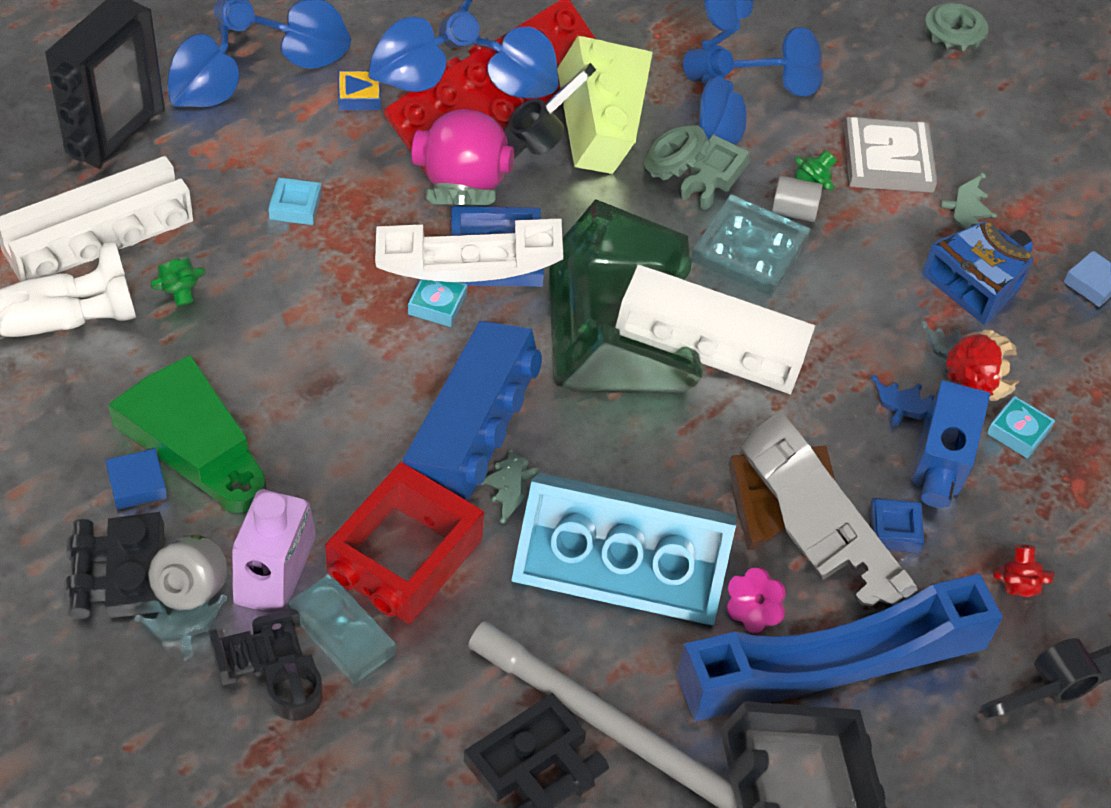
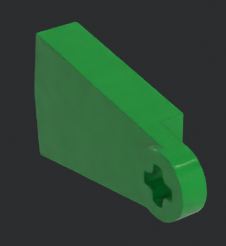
(190, 432)

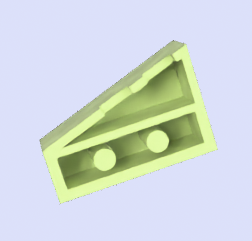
(608, 106)

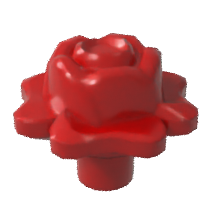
(1023, 574)

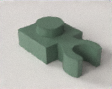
(718, 169)

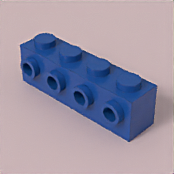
(475, 407)

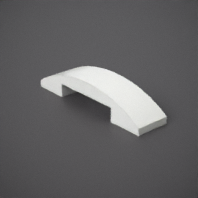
(469, 257)

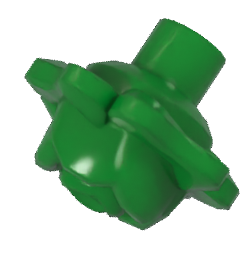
(816, 169)
(178, 278)

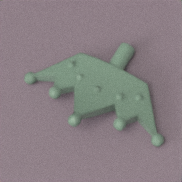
(968, 206)
(510, 482)

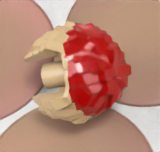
(980, 363)

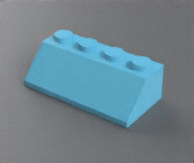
(624, 548)

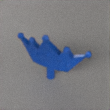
(904, 402)

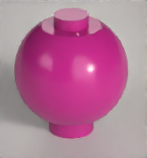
(464, 150)

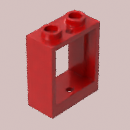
(430, 505)

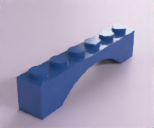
(924, 629)

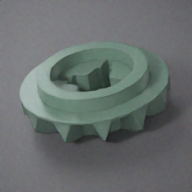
(943, 17)
(687, 144)
(459, 195)

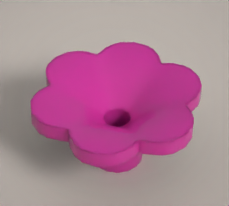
(749, 602)

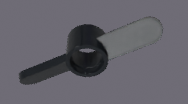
(535, 124)
(1066, 674)

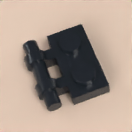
(128, 554)
(527, 746)

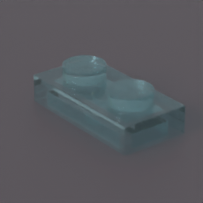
(342, 629)

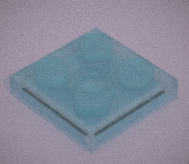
(750, 245)

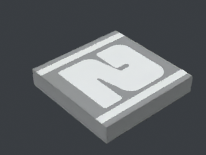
(889, 154)

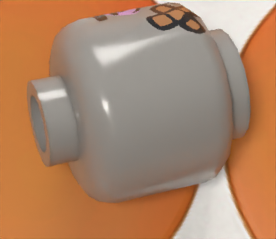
(188, 572)

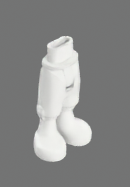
(55, 301)

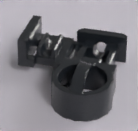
(279, 656)

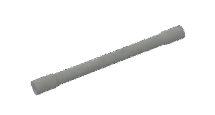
(516, 659)

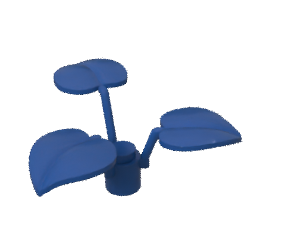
(413, 61)
(206, 76)
(721, 108)

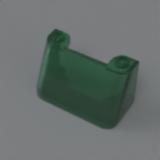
(587, 298)

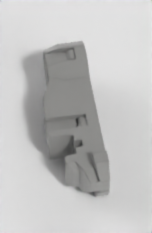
(821, 515)

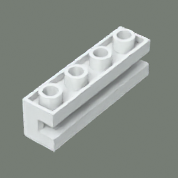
(77, 223)
(720, 327)

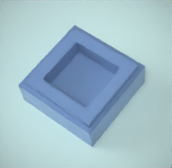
(1091, 278)

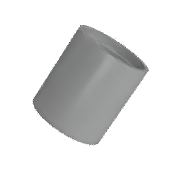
(797, 198)

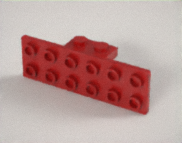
(469, 86)

